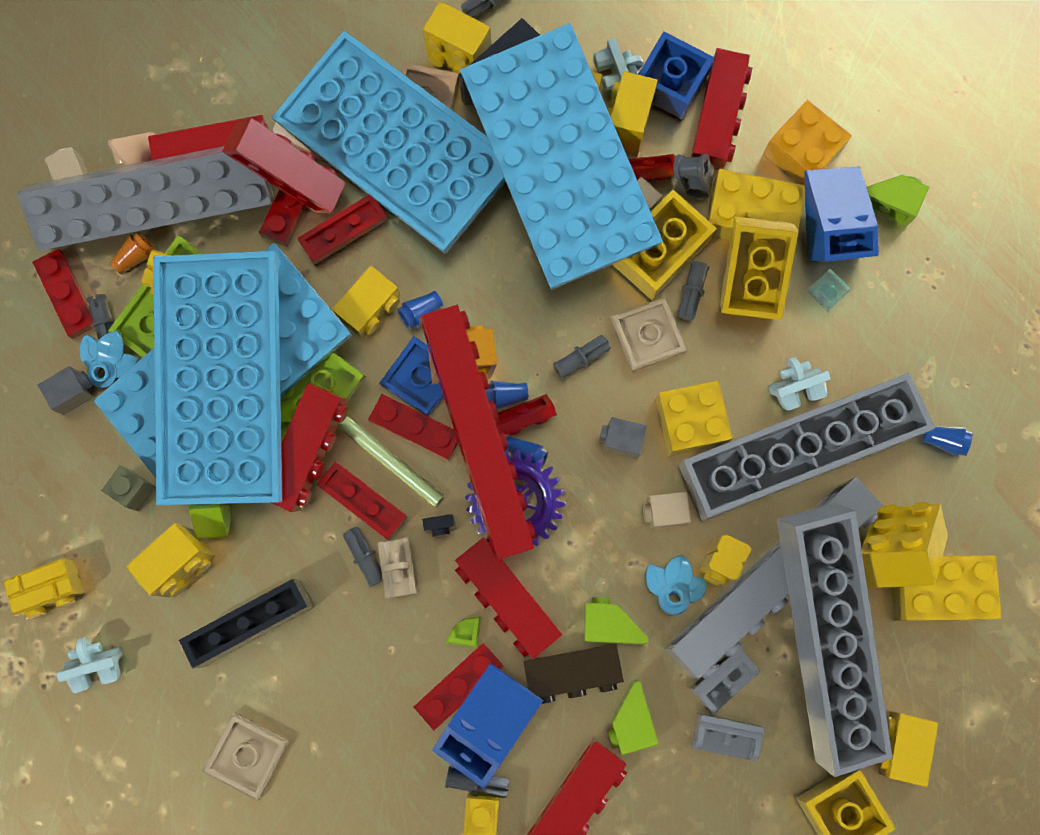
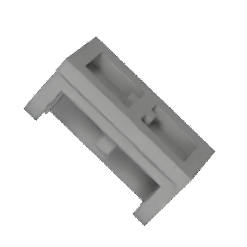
(726, 681)
(727, 737)

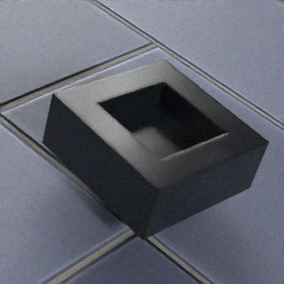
(439, 525)

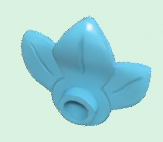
(108, 354)
(676, 580)

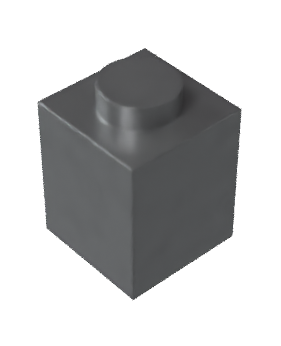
(66, 390)
(623, 437)

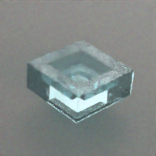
(828, 290)

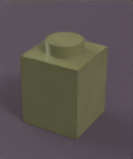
(128, 488)

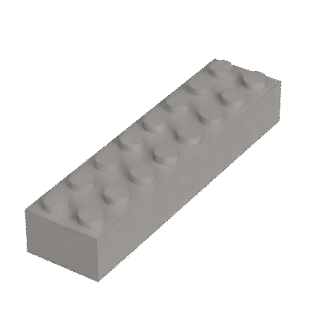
(140, 197)
(805, 446)
(753, 596)
(835, 638)

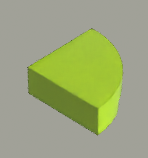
(465, 632)

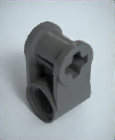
(694, 175)

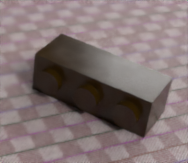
(574, 672)

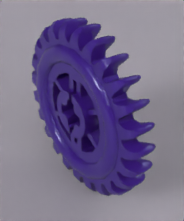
(546, 494)

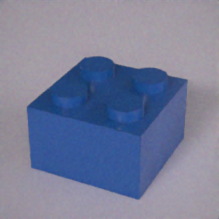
(679, 72)

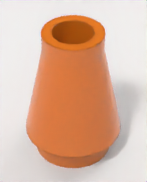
(133, 251)

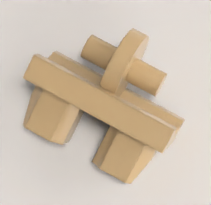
(397, 568)

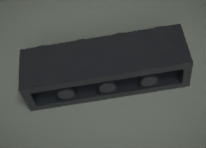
(246, 623)

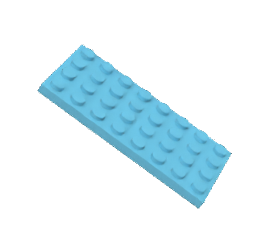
(393, 141)
(561, 156)
(306, 338)
(217, 378)

